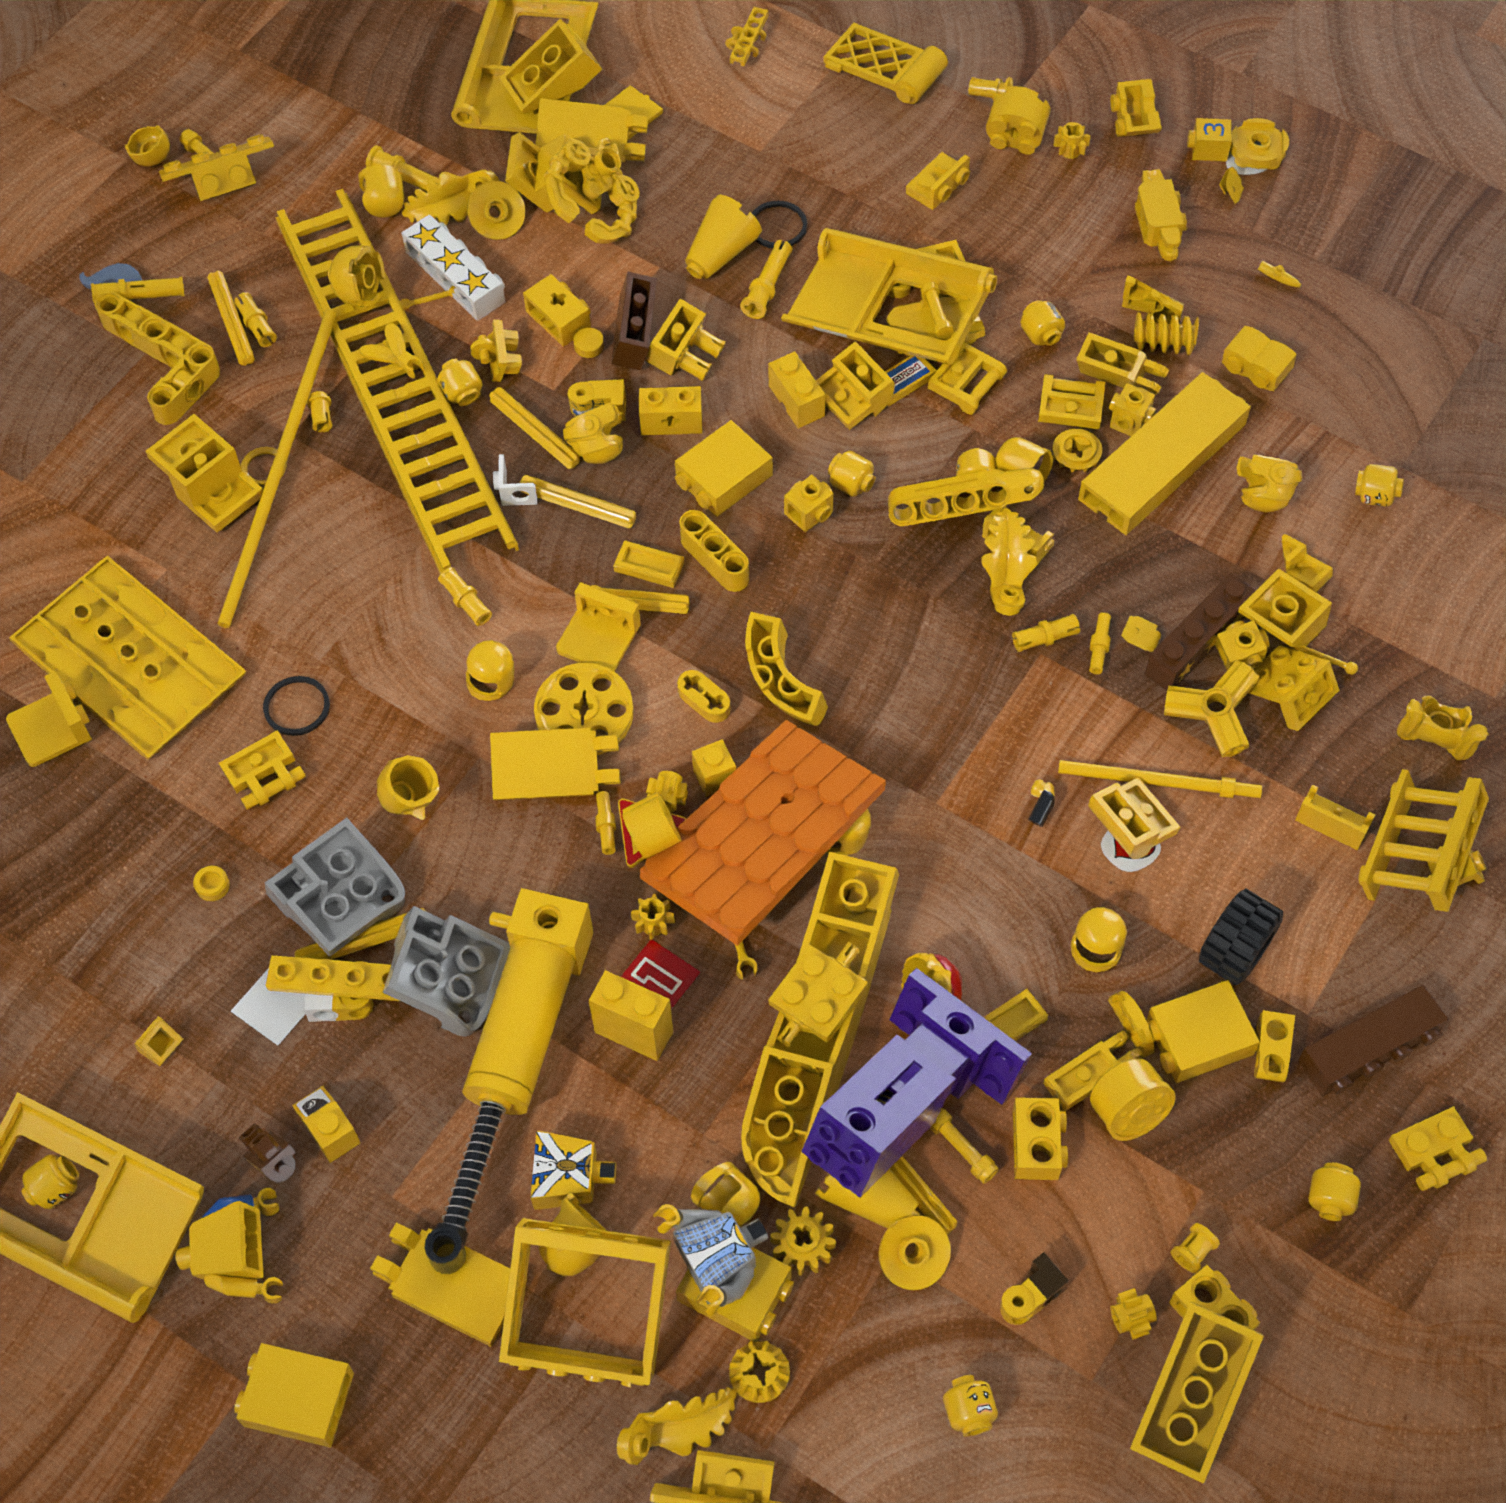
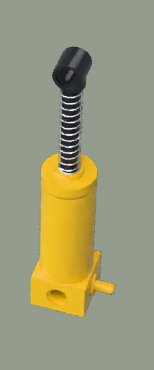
(546, 946)

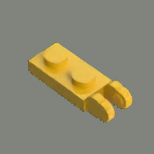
(1077, 1078)

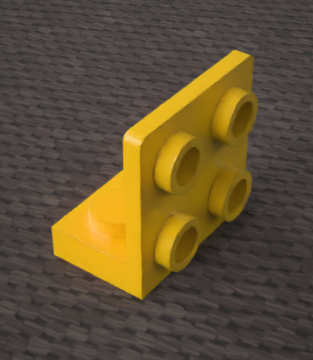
(1297, 683)

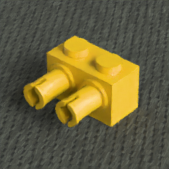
(672, 342)

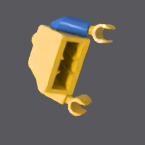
(228, 1246)

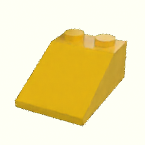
(550, 68)

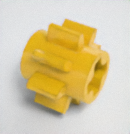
(1071, 140)
(670, 788)
(650, 907)
(1133, 1313)

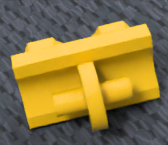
(493, 351)

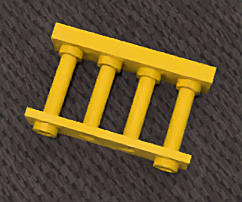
(1449, 858)

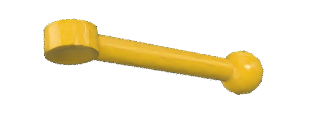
(406, 303)
(1350, 667)

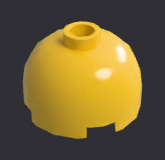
(356, 275)

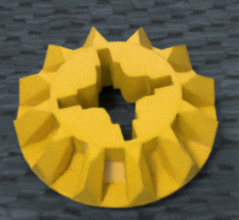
(1083, 441)
(750, 1386)

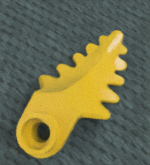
(446, 198)
(1009, 561)
(677, 1426)

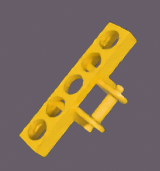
(747, 34)

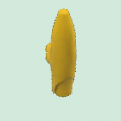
(1278, 274)

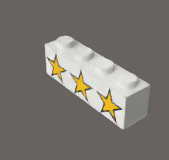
(453, 265)

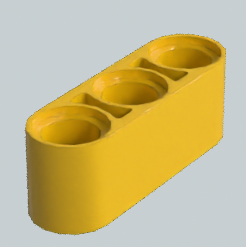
(710, 538)

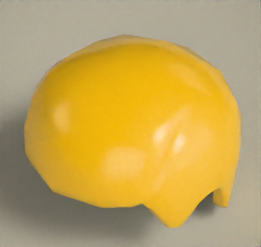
(148, 146)

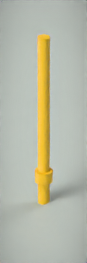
(1225, 787)

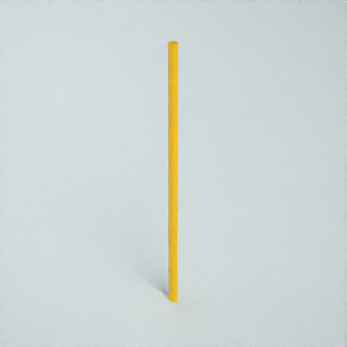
(276, 470)

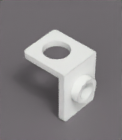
(506, 490)

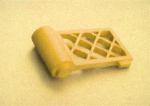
(912, 75)

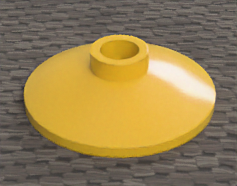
(505, 200)
(927, 1261)

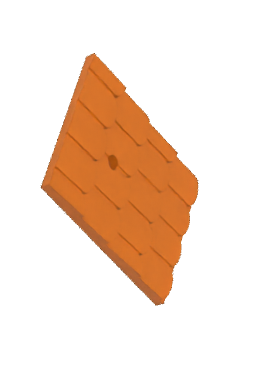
(762, 831)

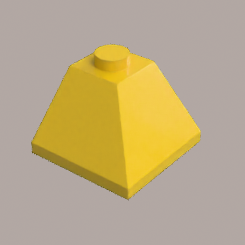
(1287, 609)

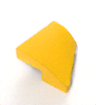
(1147, 299)

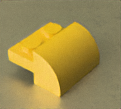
(855, 386)
(1133, 817)

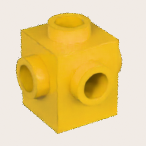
(1131, 409)
(809, 503)
(1242, 643)

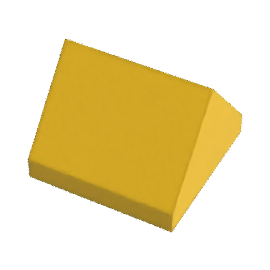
(158, 1041)

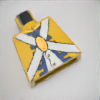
(566, 1166)

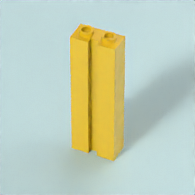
(1164, 453)

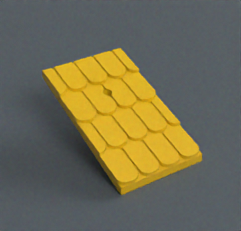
(146, 674)

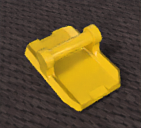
(934, 316)

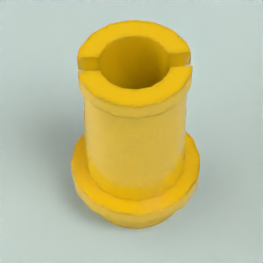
(319, 404)

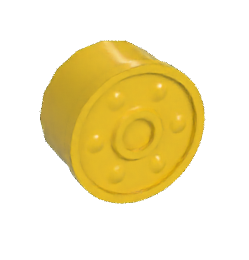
(1131, 1099)

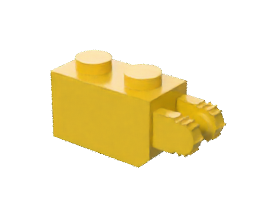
(1118, 363)

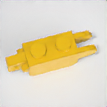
(1160, 214)

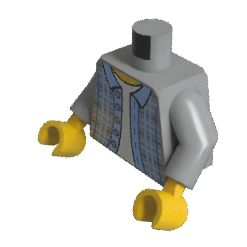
(714, 1251)

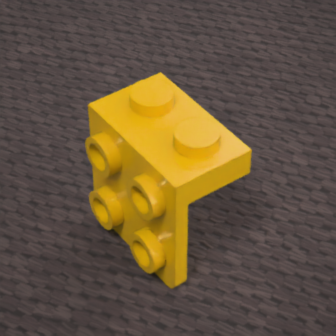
(599, 627)
(50, 723)

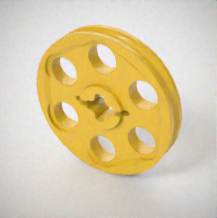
(597, 701)

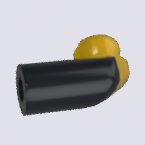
(1044, 804)

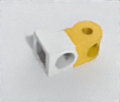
(336, 1008)

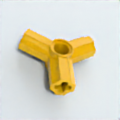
(1224, 724)

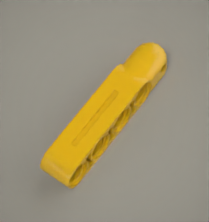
(952, 505)

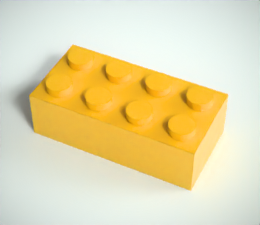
(1197, 1392)

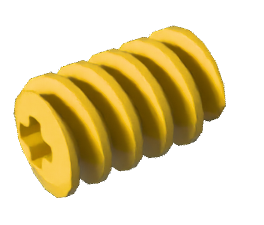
(1165, 333)

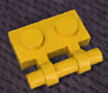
(256, 763)
(1433, 1138)

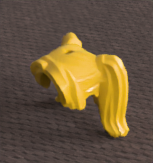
(1442, 726)

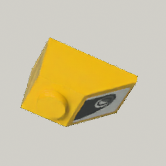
(327, 1124)

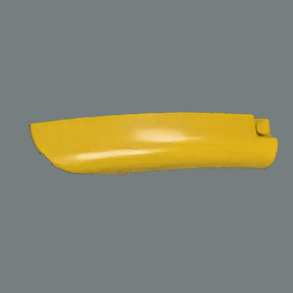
(800, 1078)

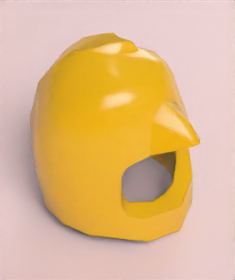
(407, 786)
(567, 1261)

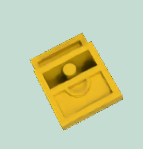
(528, 165)
(205, 473)

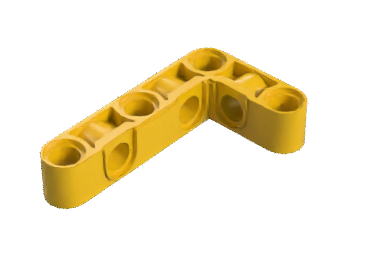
(191, 359)

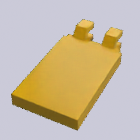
(590, 124)
(549, 763)
(465, 1300)

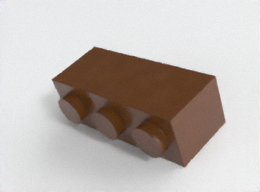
(634, 321)

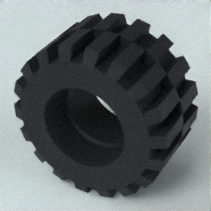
(1240, 936)

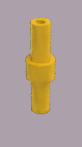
(1100, 643)
(605, 823)

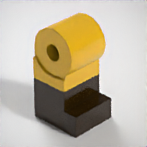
(1026, 1300)

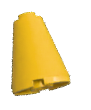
(721, 237)
(882, 1203)

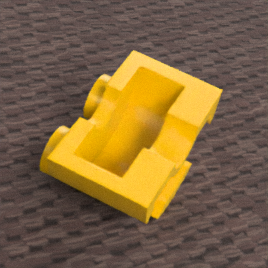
(1135, 108)

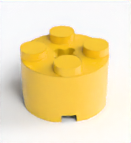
(1017, 119)

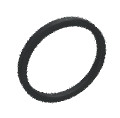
(787, 205)
(296, 679)

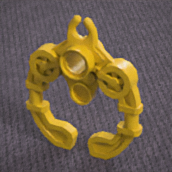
(600, 174)

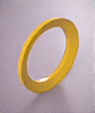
(254, 453)

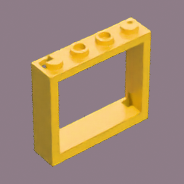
(565, 1361)

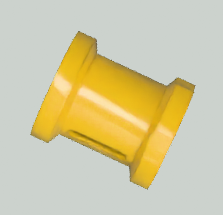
(1195, 1248)

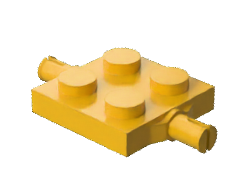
(818, 993)

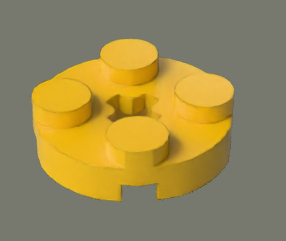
(1259, 157)

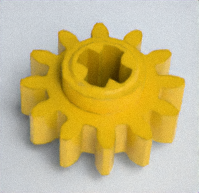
(804, 1254)

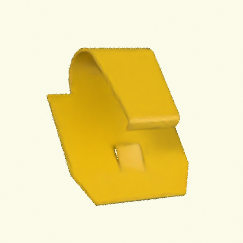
(1231, 179)
(1145, 636)

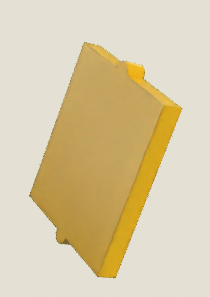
(636, 104)

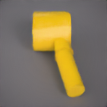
(744, 960)

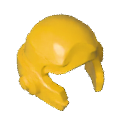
(591, 434)
(1270, 482)

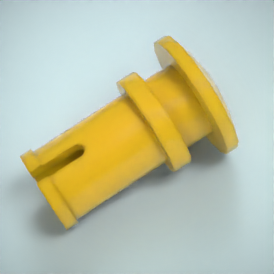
(988, 88)

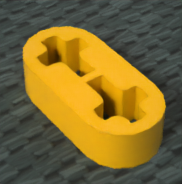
(707, 692)

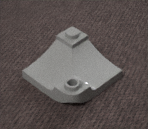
(337, 887)
(446, 969)

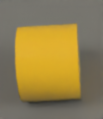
(651, 825)

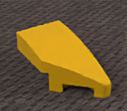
(1303, 566)

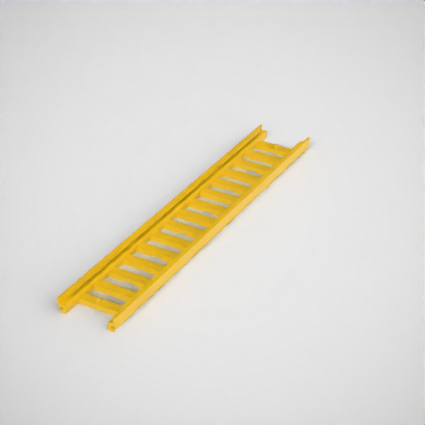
(371, 404)

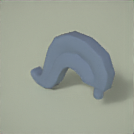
(111, 274)

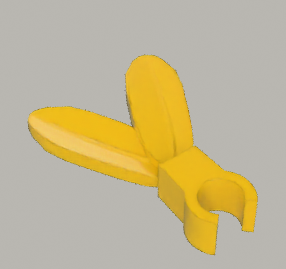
(394, 353)

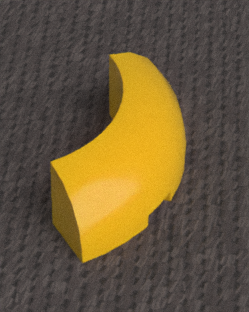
(766, 656)

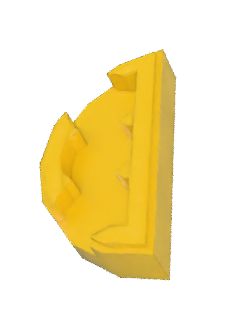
(1133, 1021)

